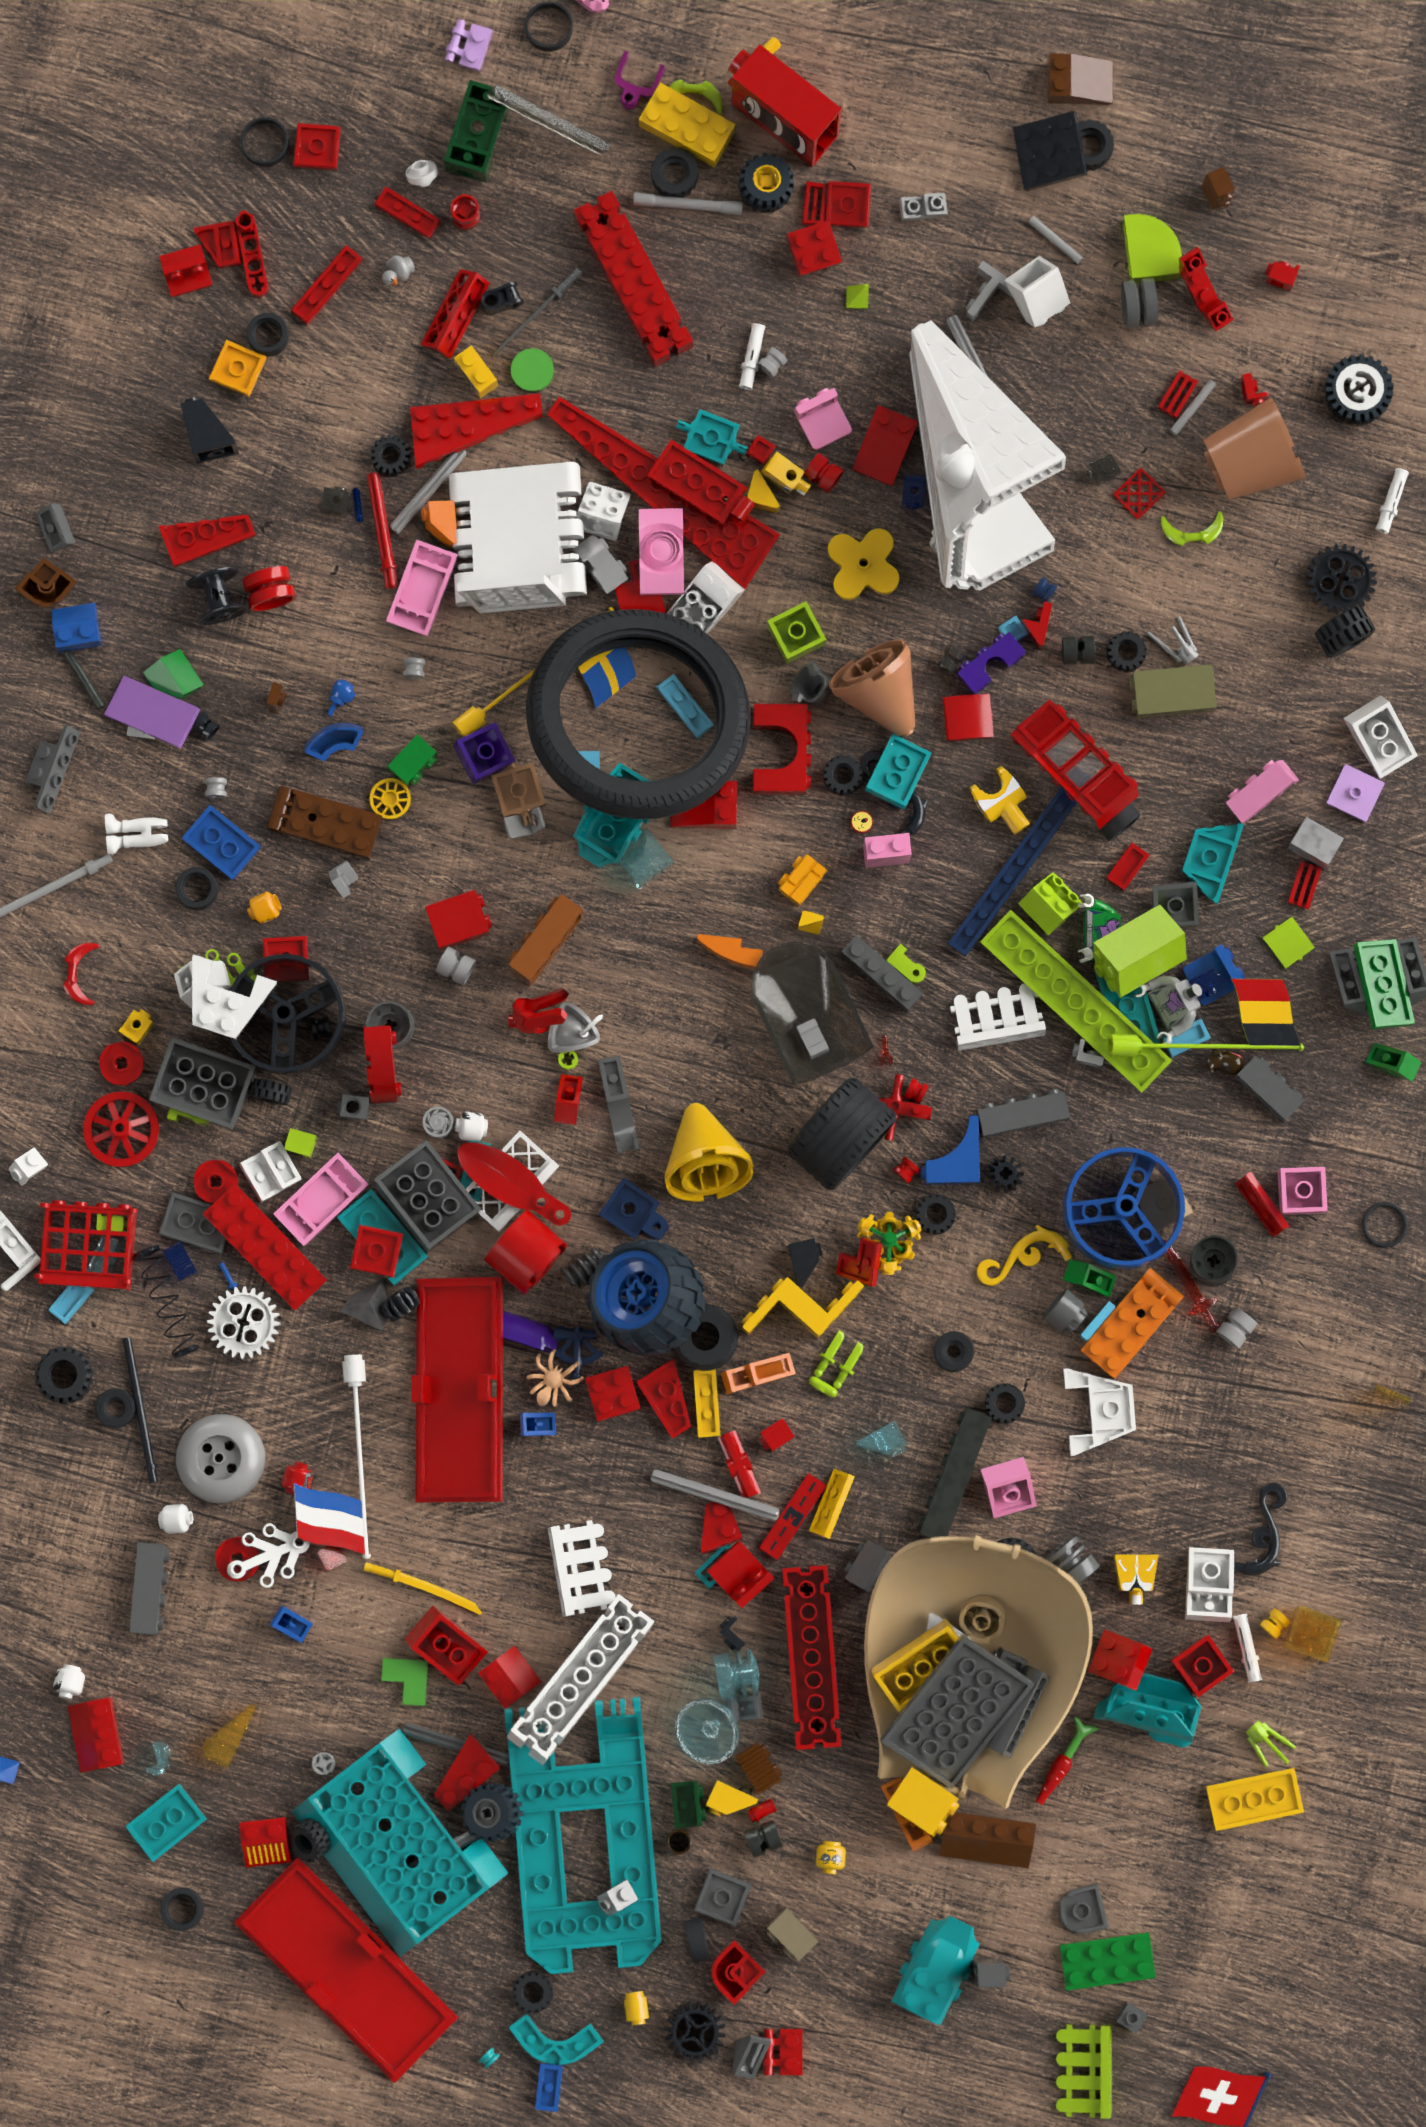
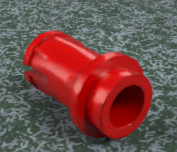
(761, 1810)

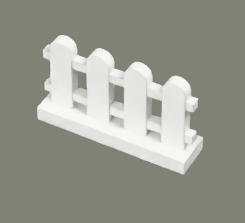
(990, 1035)
(575, 1580)

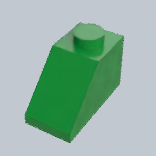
(1393, 1061)
(1089, 1277)

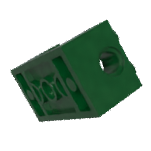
(468, 151)

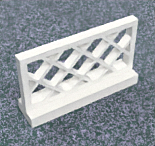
(543, 1174)

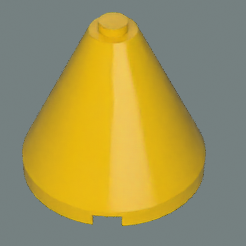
(705, 1158)

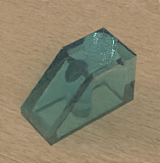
(884, 1441)

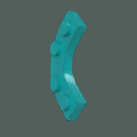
(554, 2051)

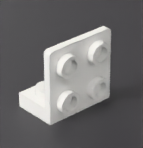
(602, 510)

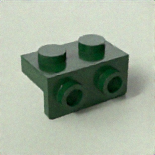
(687, 1804)

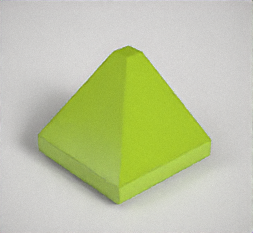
(857, 296)

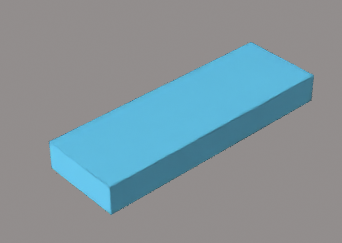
(685, 706)

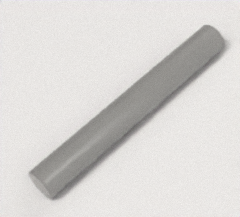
(1058, 242)
(1192, 407)

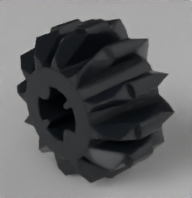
(999, 1168)
(400, 1303)

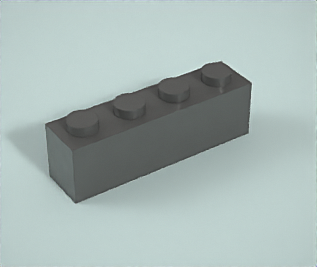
(881, 973)
(1023, 1114)
(148, 1588)
(990, 1973)

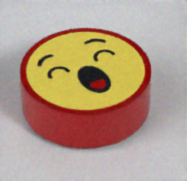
(861, 822)

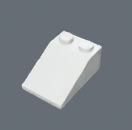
(1380, 736)

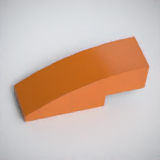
(730, 950)
(757, 1373)
(915, 1835)

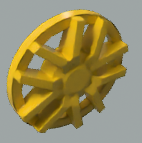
(390, 798)

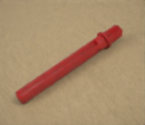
(382, 531)

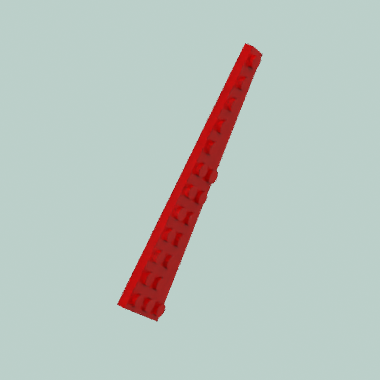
(734, 547)

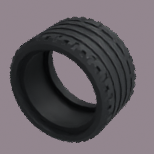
(841, 1133)

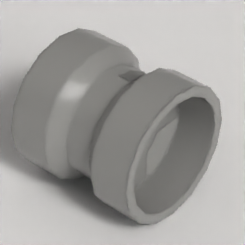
(772, 362)

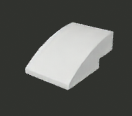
(1209, 1584)

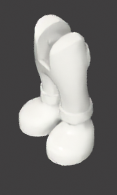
(141, 825)

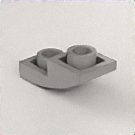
(923, 207)

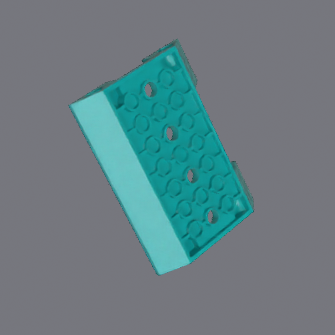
(375, 1860)

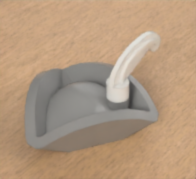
(575, 1032)

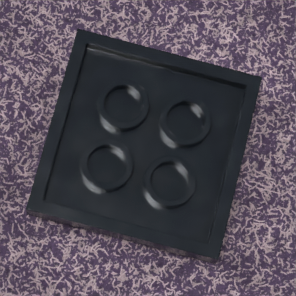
(1050, 151)

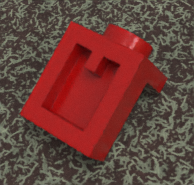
(1249, 387)

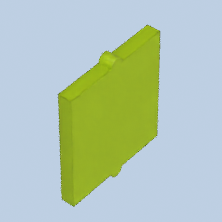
(1288, 942)

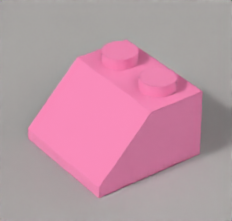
(1008, 1487)

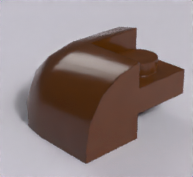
(46, 584)

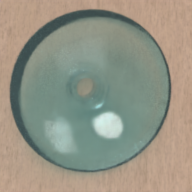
(698, 1736)

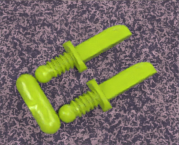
(846, 1368)

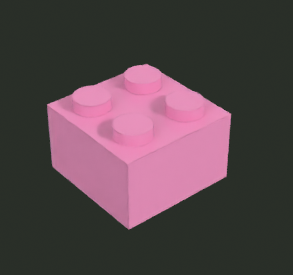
(1302, 1190)

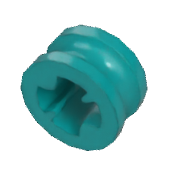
(488, 2058)

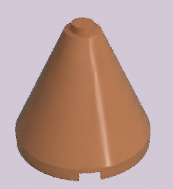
(880, 686)

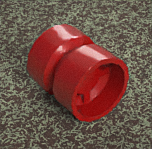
(465, 212)
(823, 473)

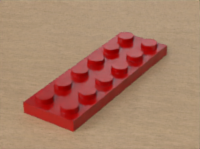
(265, 1247)

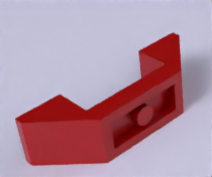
(1201, 290)

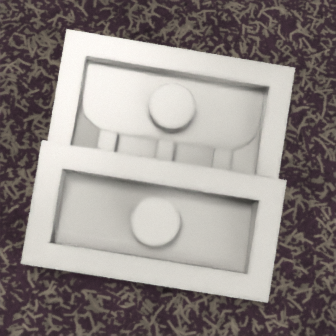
(270, 1171)

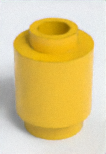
(636, 2008)

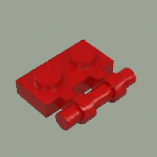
(790, 2052)

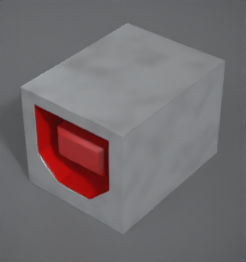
(1315, 843)

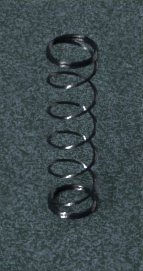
(139, 1256)

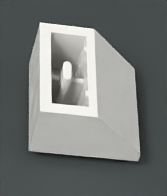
(217, 977)

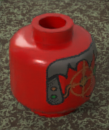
(297, 1474)

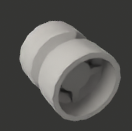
(456, 966)
(1236, 1328)

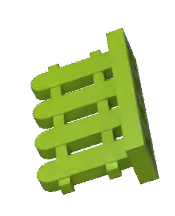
(1086, 2082)

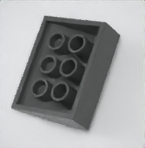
(203, 1083)
(426, 1196)

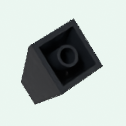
(206, 433)

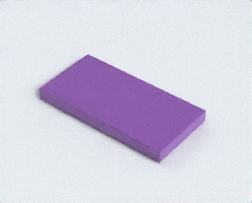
(152, 712)

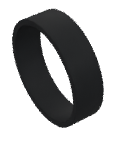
(548, 4)
(260, 120)

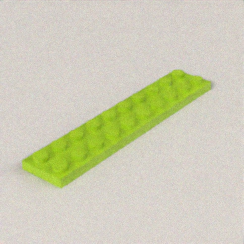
(1072, 997)

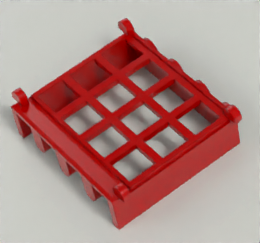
(87, 1279)

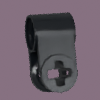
(503, 297)

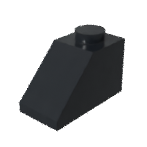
(804, 1259)

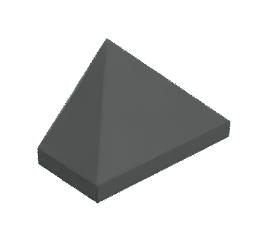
(749, 2055)

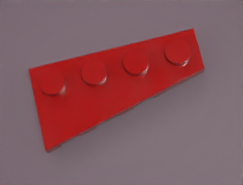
(197, 539)

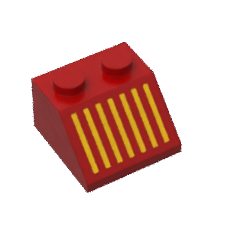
(265, 1842)

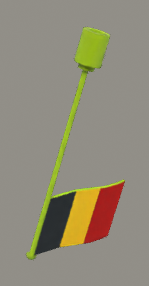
(1263, 1015)

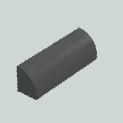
(1011, 1731)

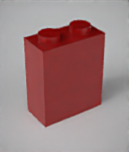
(458, 919)

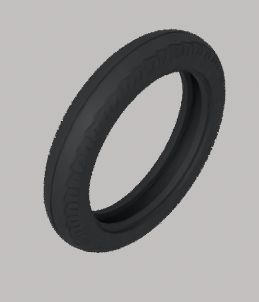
(623, 796)

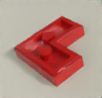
(864, 1266)

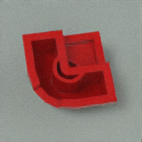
(735, 1972)

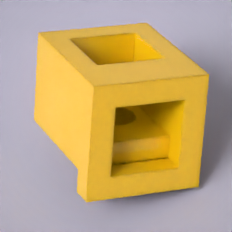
(137, 1034)

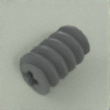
(582, 1269)

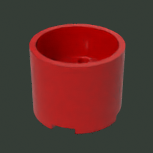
(525, 1252)

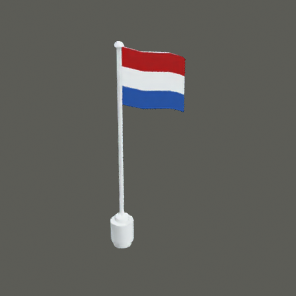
(331, 1516)

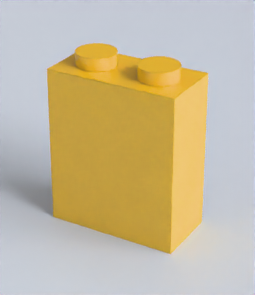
(923, 1802)

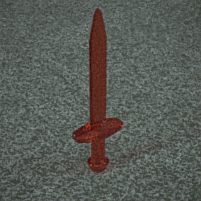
(1201, 1305)

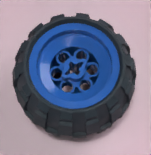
(626, 1288)

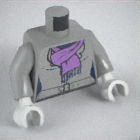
(1174, 1002)

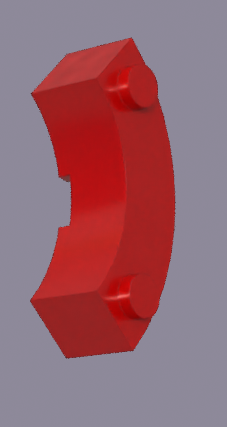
(381, 1073)

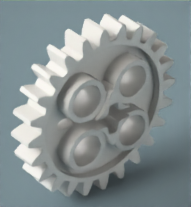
(224, 1317)

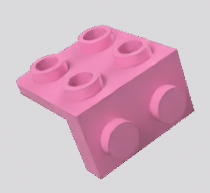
(822, 419)

